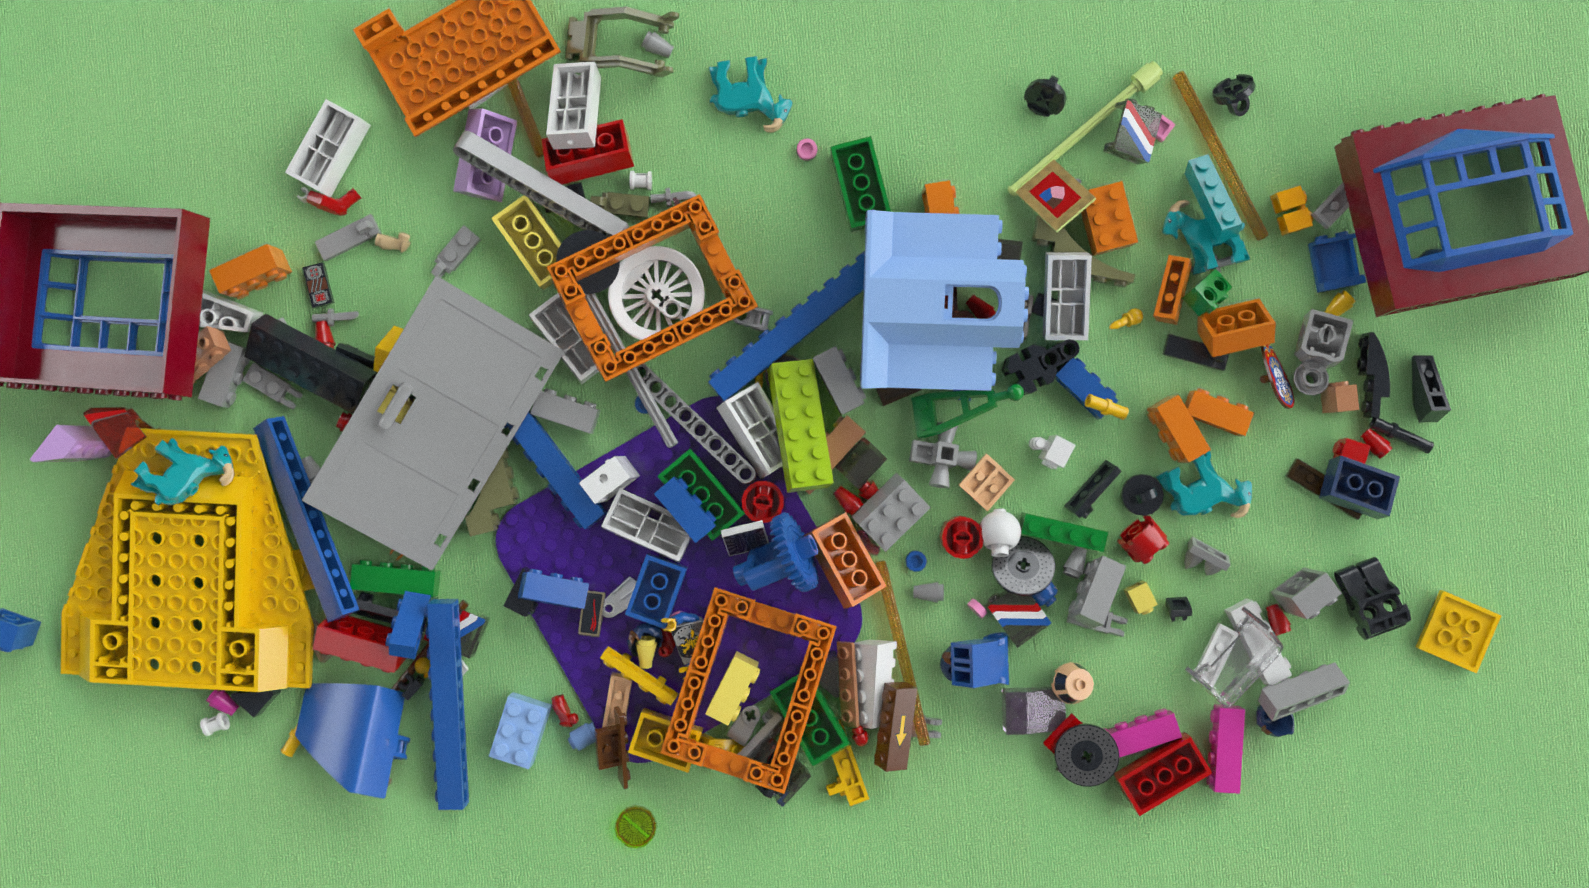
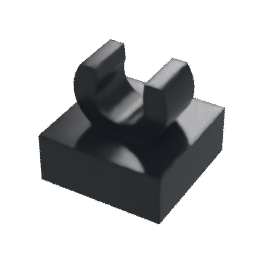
(1178, 607)
(412, 687)

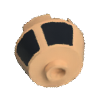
(1072, 683)

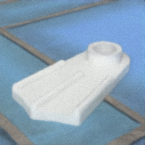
(620, 598)

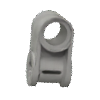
(754, 317)
(743, 727)

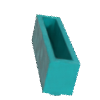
(1213, 198)

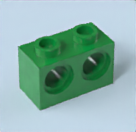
(1207, 293)

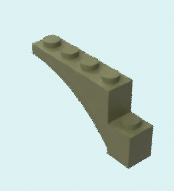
(1062, 242)
(496, 493)

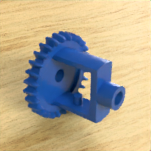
(786, 555)

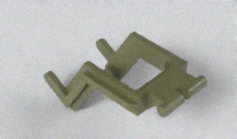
(585, 35)

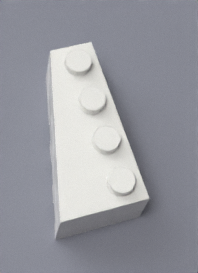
(226, 314)
(873, 670)

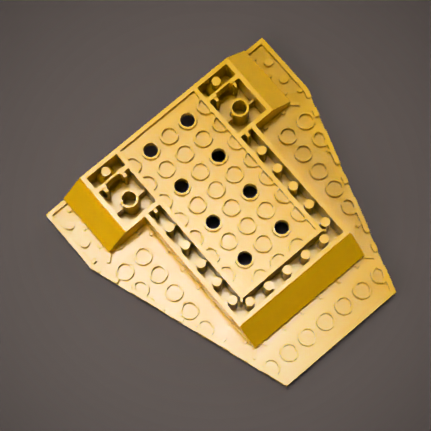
(251, 597)

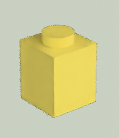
(1140, 597)

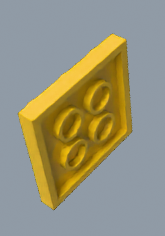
(1458, 631)

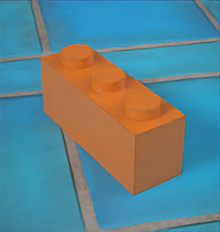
(1172, 289)
(1219, 412)

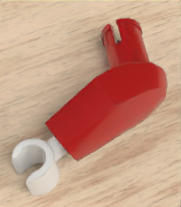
(330, 204)

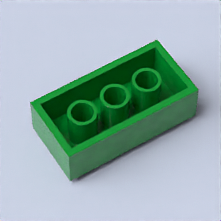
(859, 180)
(706, 488)
(823, 732)

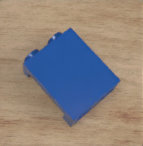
(1335, 262)

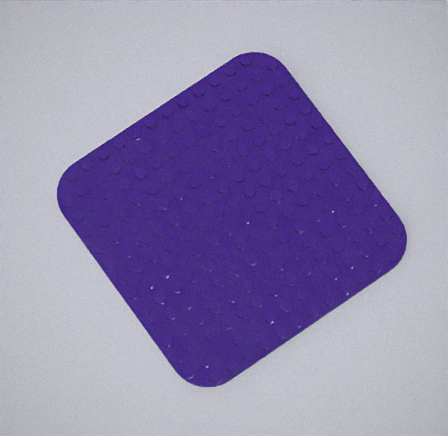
(547, 539)

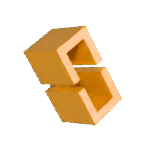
(1289, 200)

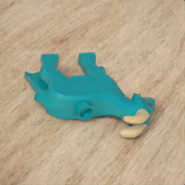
(749, 95)
(1201, 238)
(184, 474)
(1205, 492)

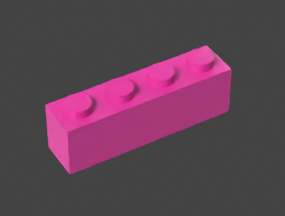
(1145, 732)
(1226, 748)

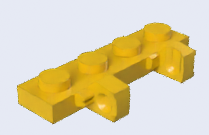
(633, 672)
(849, 779)

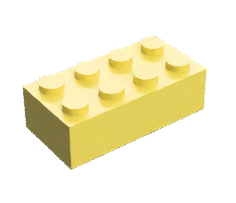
(529, 238)

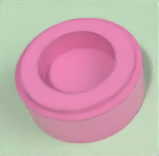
(806, 149)
(977, 608)

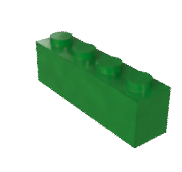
(1063, 532)
(394, 579)

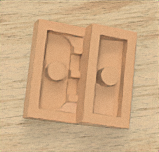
(986, 482)

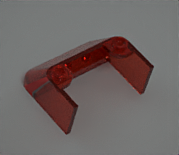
(117, 427)

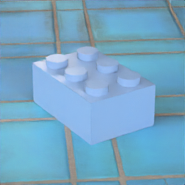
(520, 730)

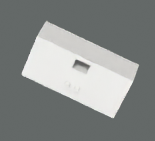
(574, 105)
(328, 148)
(1071, 277)
(559, 329)
(745, 419)
(608, 478)
(630, 520)

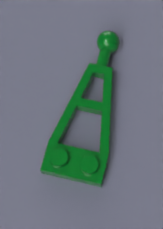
(925, 411)

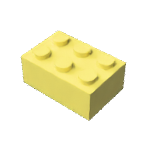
(733, 688)

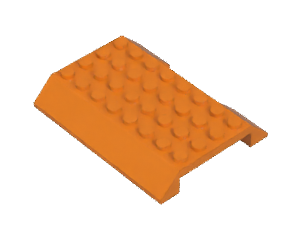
(455, 55)

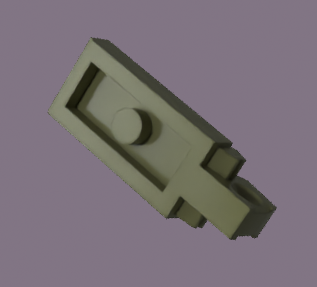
(623, 204)

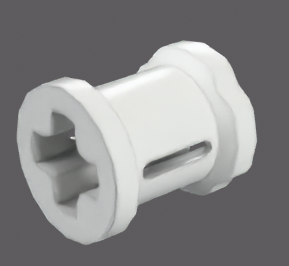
(640, 180)
(215, 723)

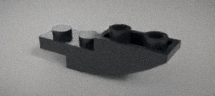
(1374, 366)

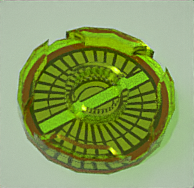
(635, 826)

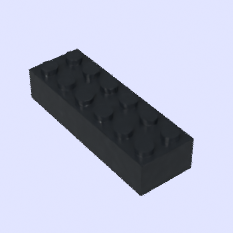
(308, 362)

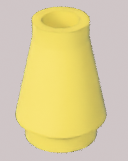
(646, 649)

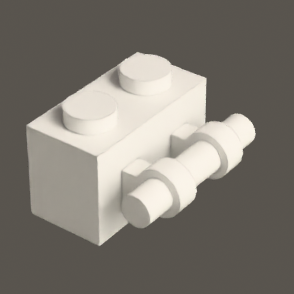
(1054, 450)

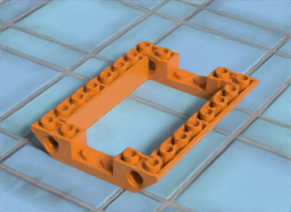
(688, 214)
(678, 741)

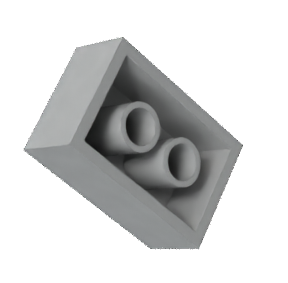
(839, 380)
(891, 512)
(1096, 592)
(1306, 593)

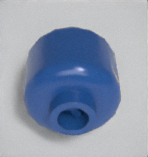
(1046, 596)

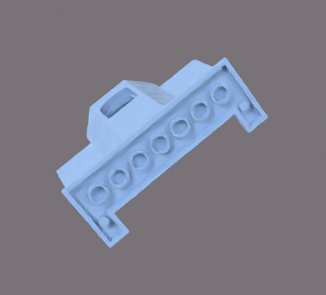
(907, 273)

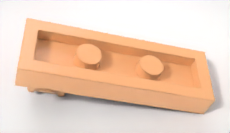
(618, 695)

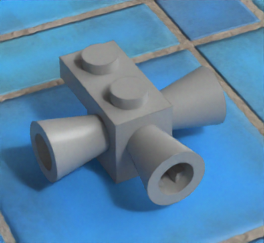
(942, 456)

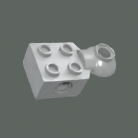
(1319, 347)

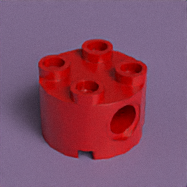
(762, 501)
(961, 537)
(1143, 540)

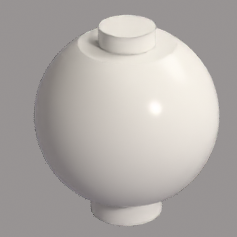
(1000, 532)

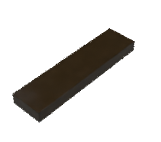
(1312, 481)

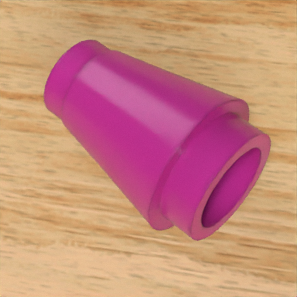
(222, 701)

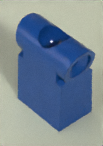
(980, 661)

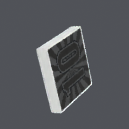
(744, 537)

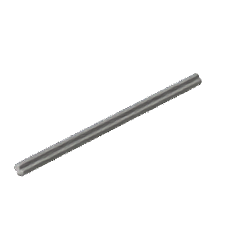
(633, 374)

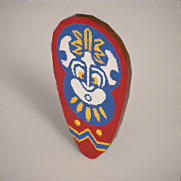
(1277, 377)

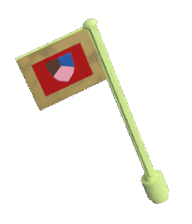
(1049, 187)

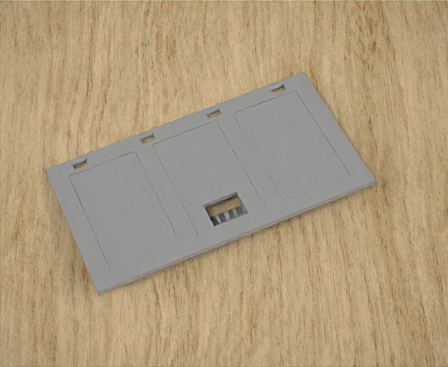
(468, 381)

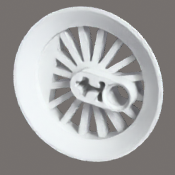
(632, 271)

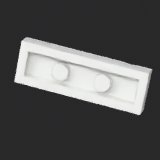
(1219, 641)

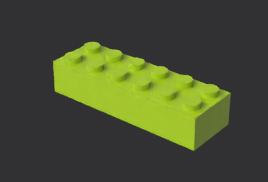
(800, 425)

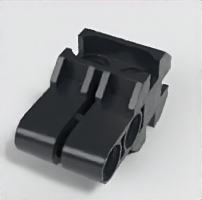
(1035, 366)
(1368, 588)

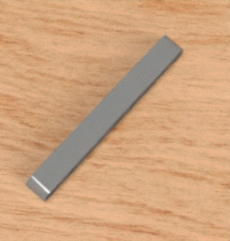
(536, 185)
(694, 422)

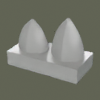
(1200, 551)

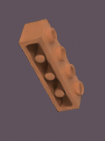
(211, 348)

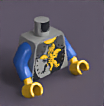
(685, 632)

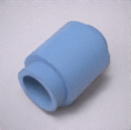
(582, 736)

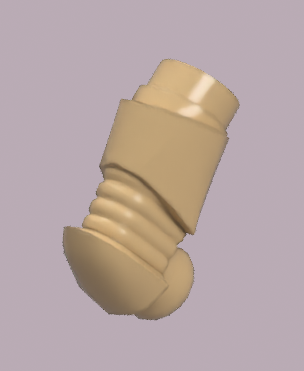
(389, 243)

